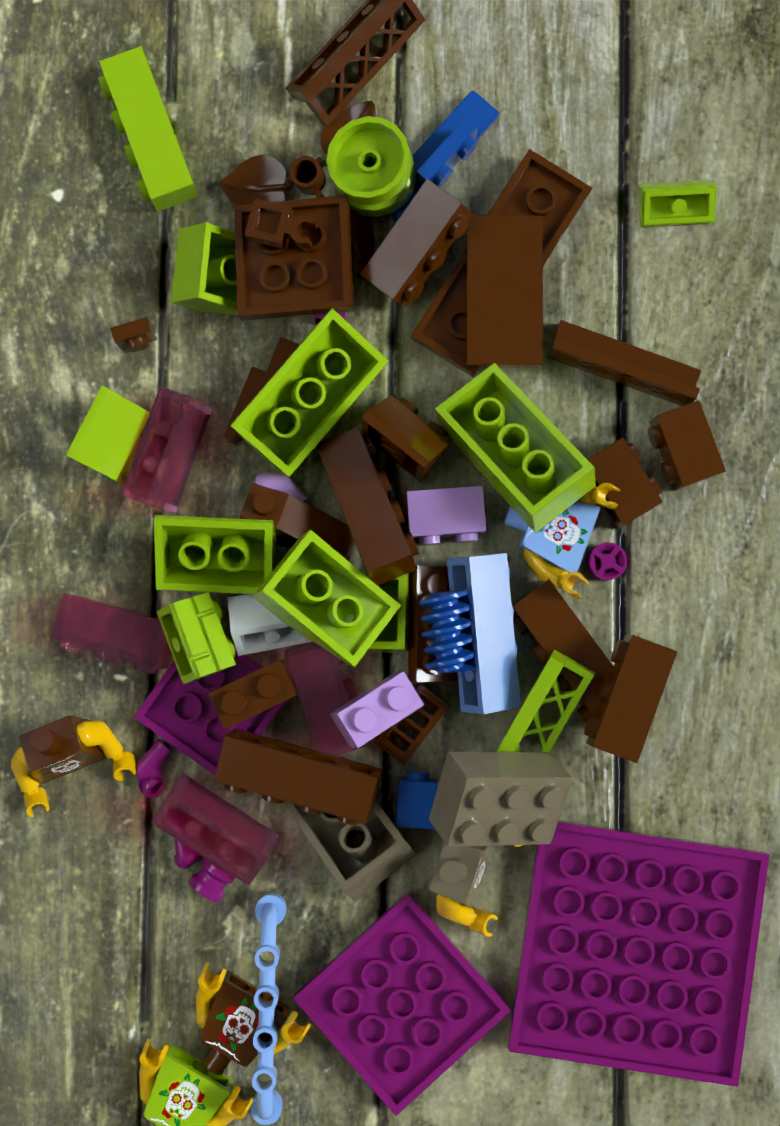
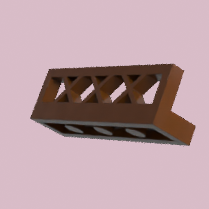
(344, 46)
(624, 364)

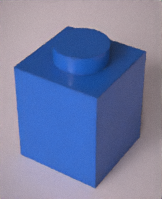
(415, 800)

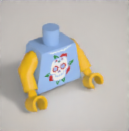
(560, 545)

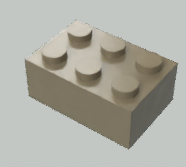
(499, 798)

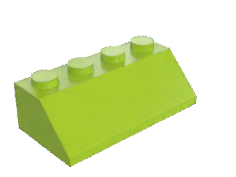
(309, 393)

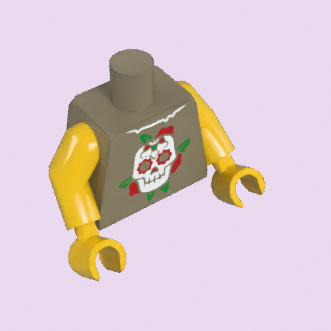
(458, 883)

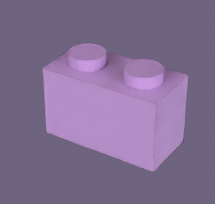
(446, 514)
(376, 709)

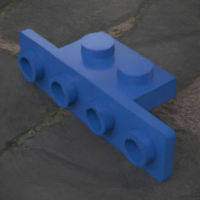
(450, 142)

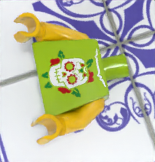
(184, 1091)

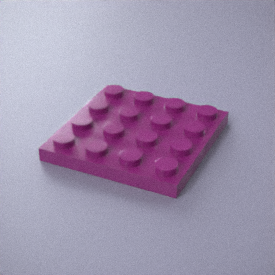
(401, 1003)

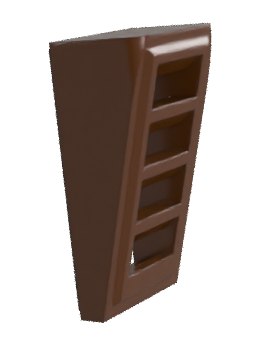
(431, 720)

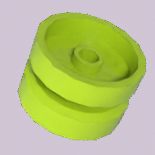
(372, 166)

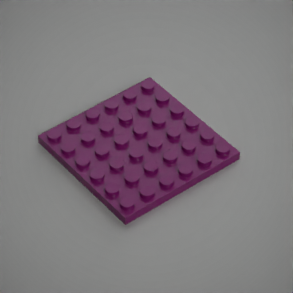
(639, 953)

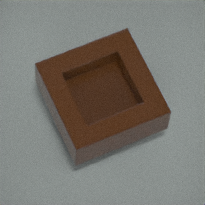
(134, 335)

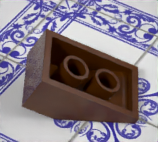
(404, 436)

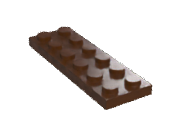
(533, 190)

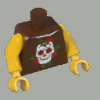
(62, 749)
(230, 1019)

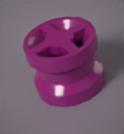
(610, 557)
(210, 881)

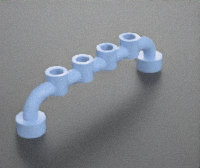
(267, 1102)

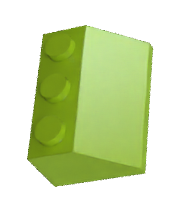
(213, 553)

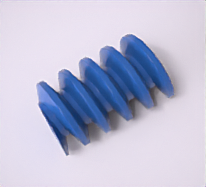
(447, 632)

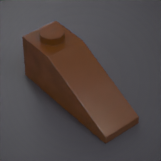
(295, 518)

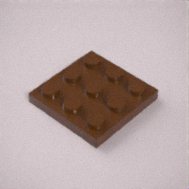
(296, 279)

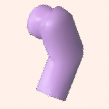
(280, 483)

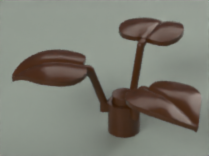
(265, 179)

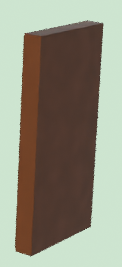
(504, 291)

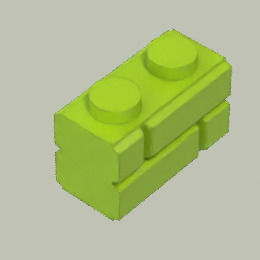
(197, 637)

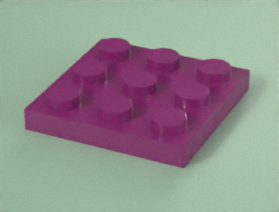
(188, 718)

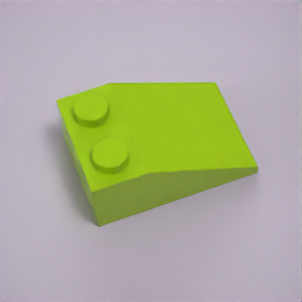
(327, 599)

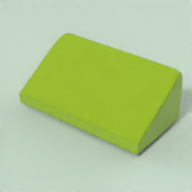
(677, 202)

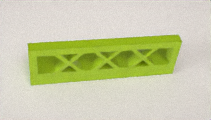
(539, 696)

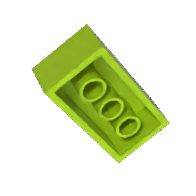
(516, 447)

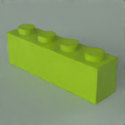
(148, 129)

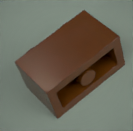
(685, 446)
(621, 467)
(253, 693)

